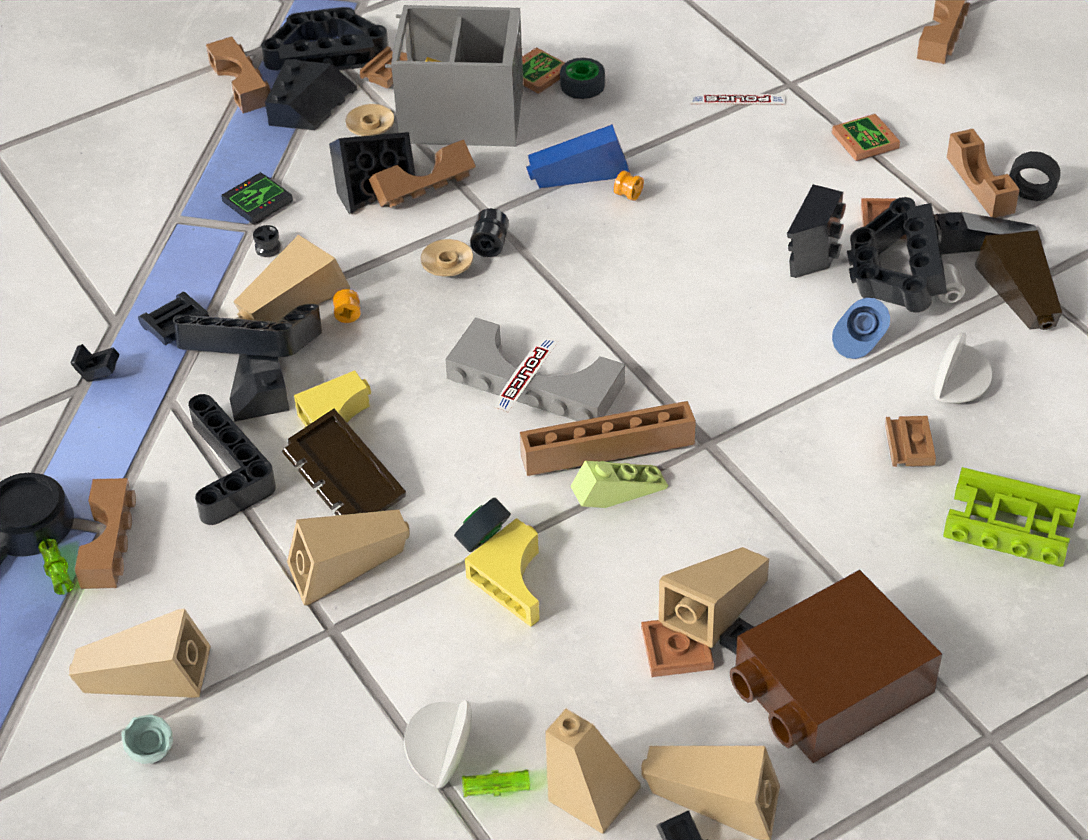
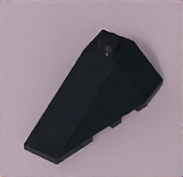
(966, 231)
(258, 388)

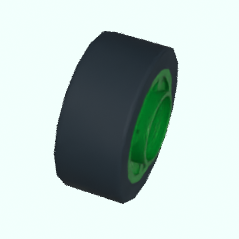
(582, 78)
(482, 524)

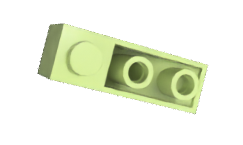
(609, 483)

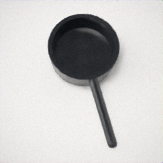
(32, 512)

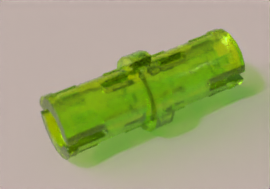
(55, 567)
(496, 783)

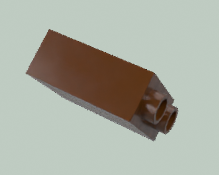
(835, 666)

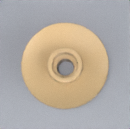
(369, 120)
(446, 257)

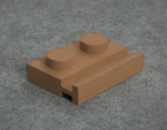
(376, 70)
(910, 441)

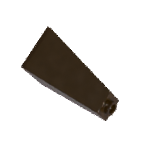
(1021, 276)

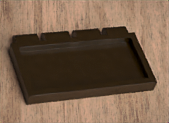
(343, 466)

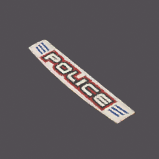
(737, 98)
(524, 373)

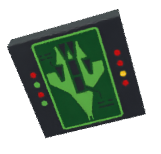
(257, 198)

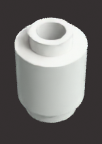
(954, 285)

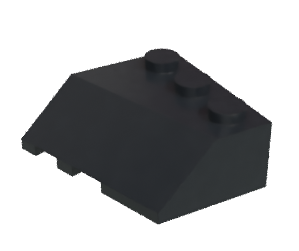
(816, 231)

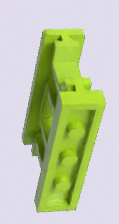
(1015, 498)

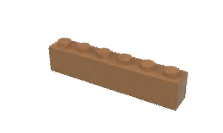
(607, 438)

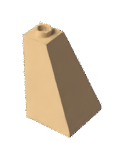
(293, 278)
(341, 548)
(711, 594)
(146, 660)
(586, 772)
(719, 782)

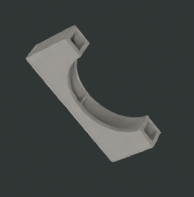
(574, 396)

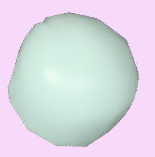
(147, 739)

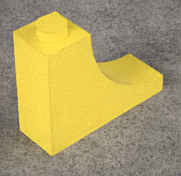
(345, 394)
(500, 566)

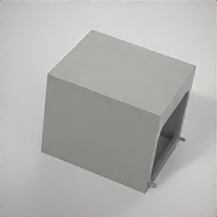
(473, 88)

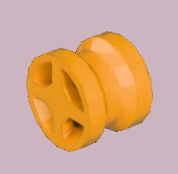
(628, 185)
(346, 306)

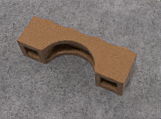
(939, 40)
(230, 59)
(968, 157)
(395, 184)
(101, 560)

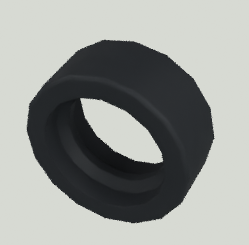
(1037, 161)

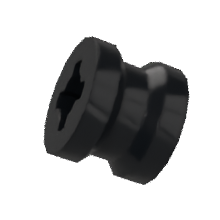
(266, 241)

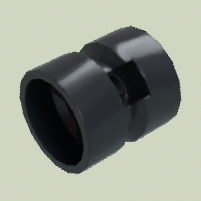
(489, 232)

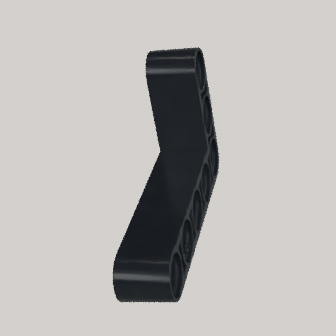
(250, 336)
(251, 472)

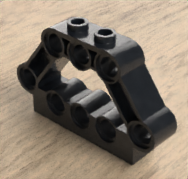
(356, 46)
(923, 249)

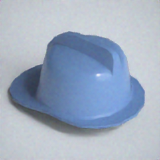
(860, 328)

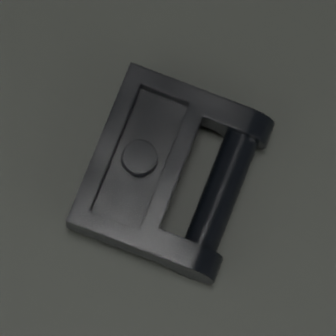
(161, 320)

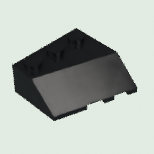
(306, 94)
(360, 158)

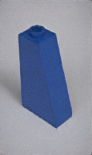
(579, 160)

